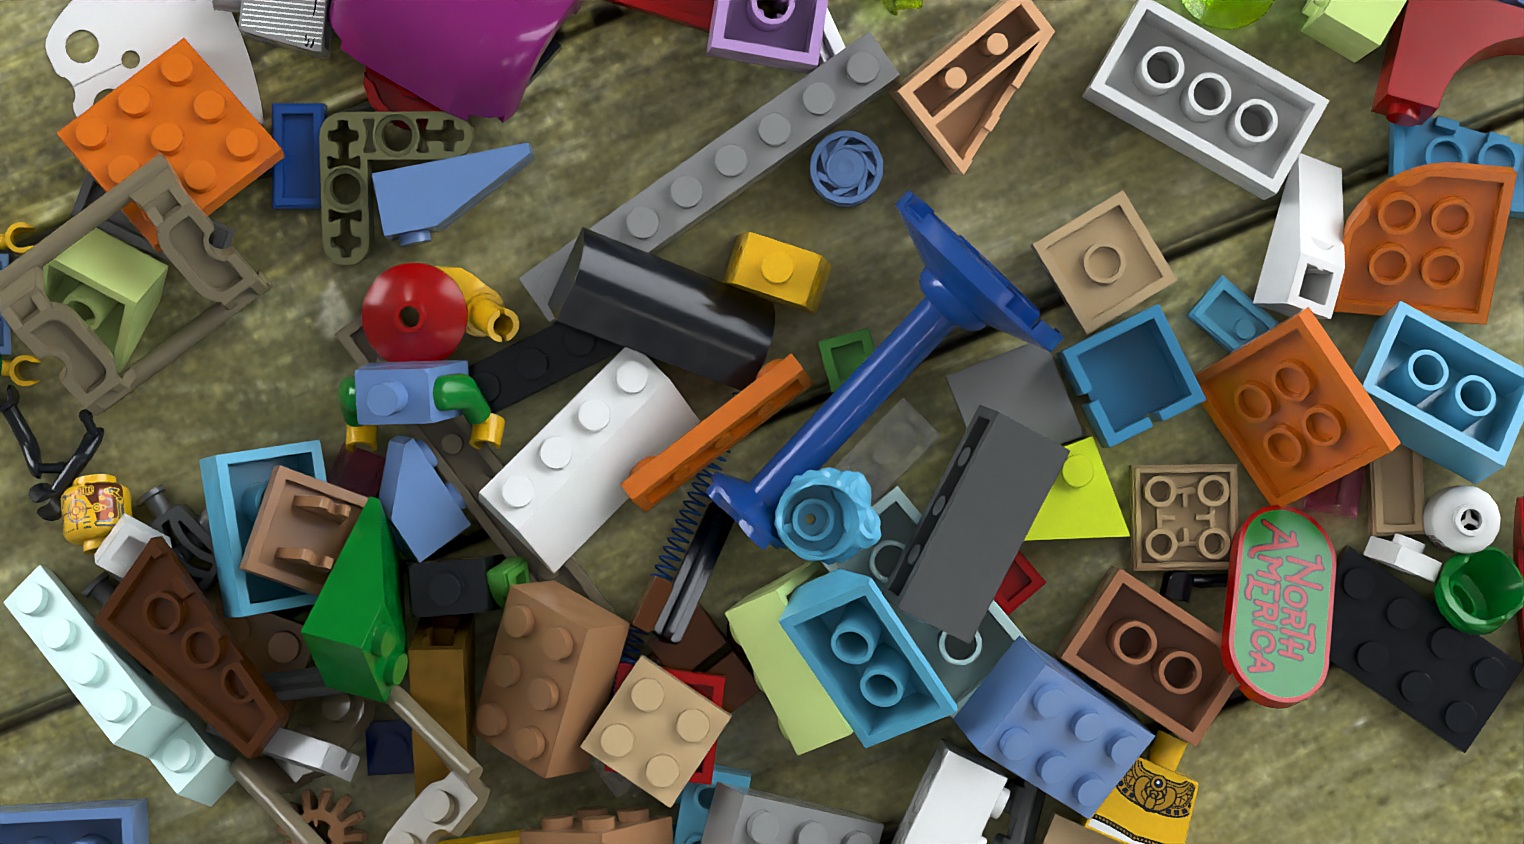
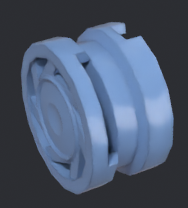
(845, 169)

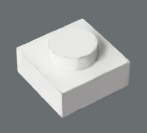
(124, 545)
(1403, 555)

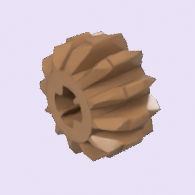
(331, 813)

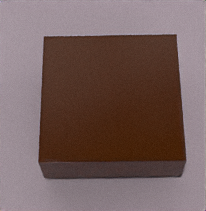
(650, 604)

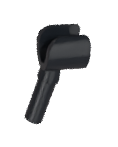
(1179, 584)

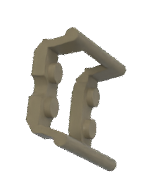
(184, 238)
(437, 811)

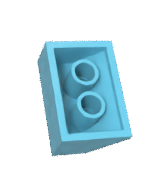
(864, 657)

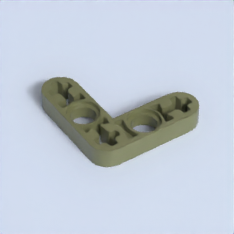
(371, 147)

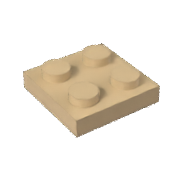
(1103, 263)
(656, 731)

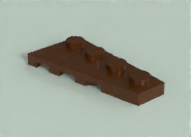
(187, 646)

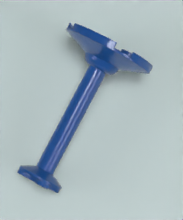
(959, 292)

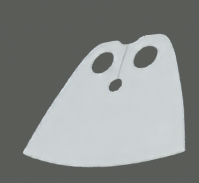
(150, 30)

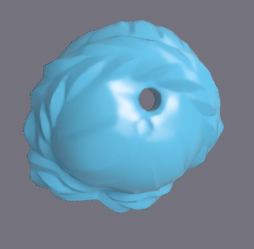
(840, 511)

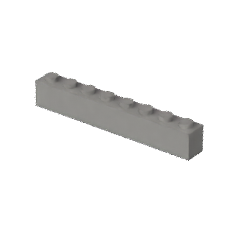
(736, 158)

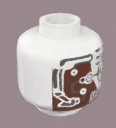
(1444, 522)

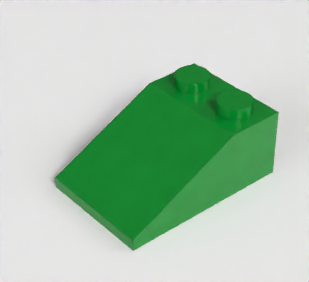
(360, 613)

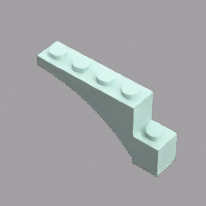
(119, 692)

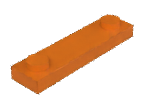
(661, 475)

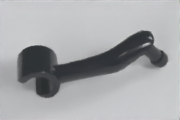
(26, 438)

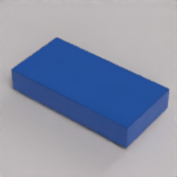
(298, 174)

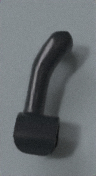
(72, 470)

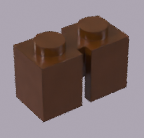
(698, 643)

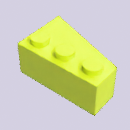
(1080, 499)

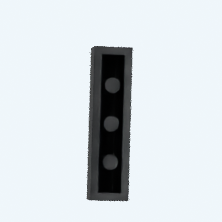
(663, 310)

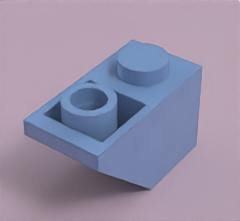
(416, 502)

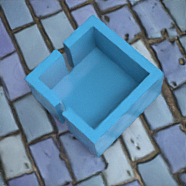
(1129, 374)

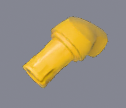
(485, 307)

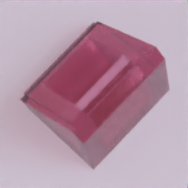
(1339, 496)

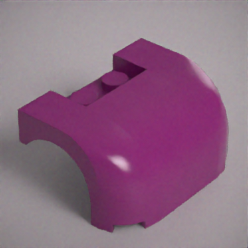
(453, 52)

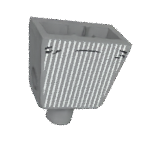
(285, 23)

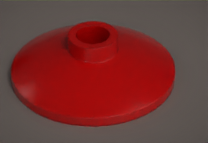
(440, 310)

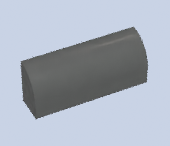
(975, 523)

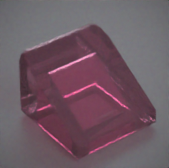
(357, 471)

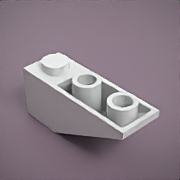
(1306, 244)

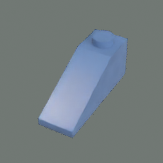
(439, 192)

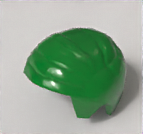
(1479, 591)

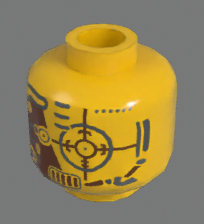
(93, 509)

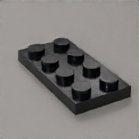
(1412, 653)

